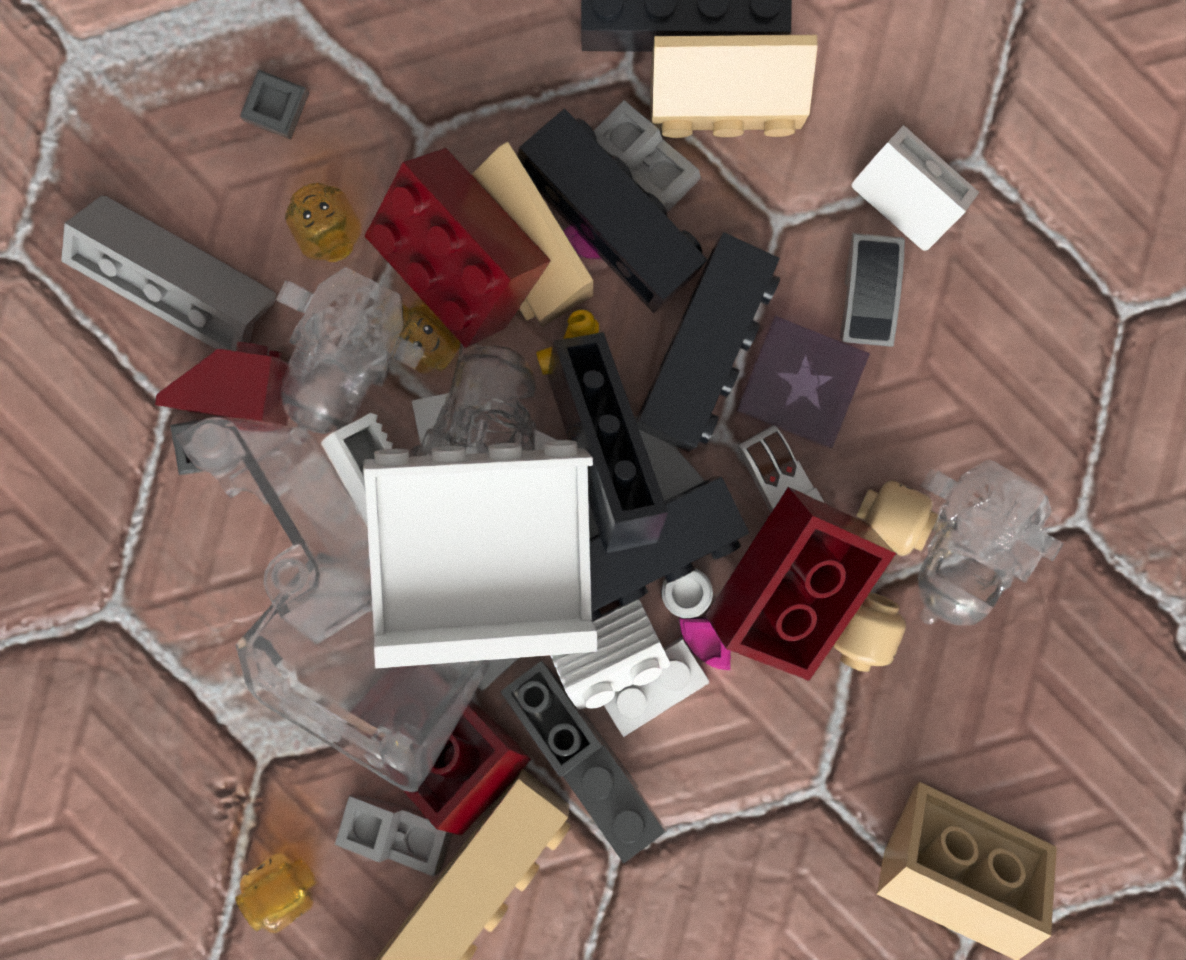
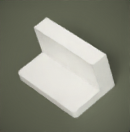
(915, 189)

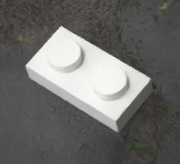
(641, 703)

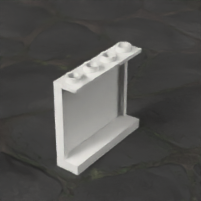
(479, 553)

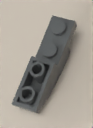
(584, 761)

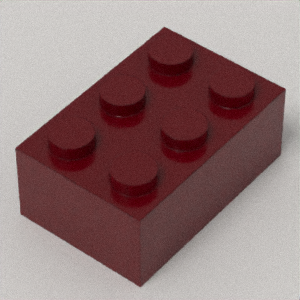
(455, 246)
(799, 585)

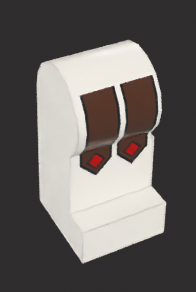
(774, 467)

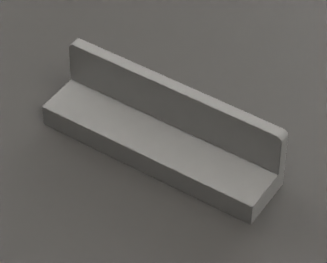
(164, 274)

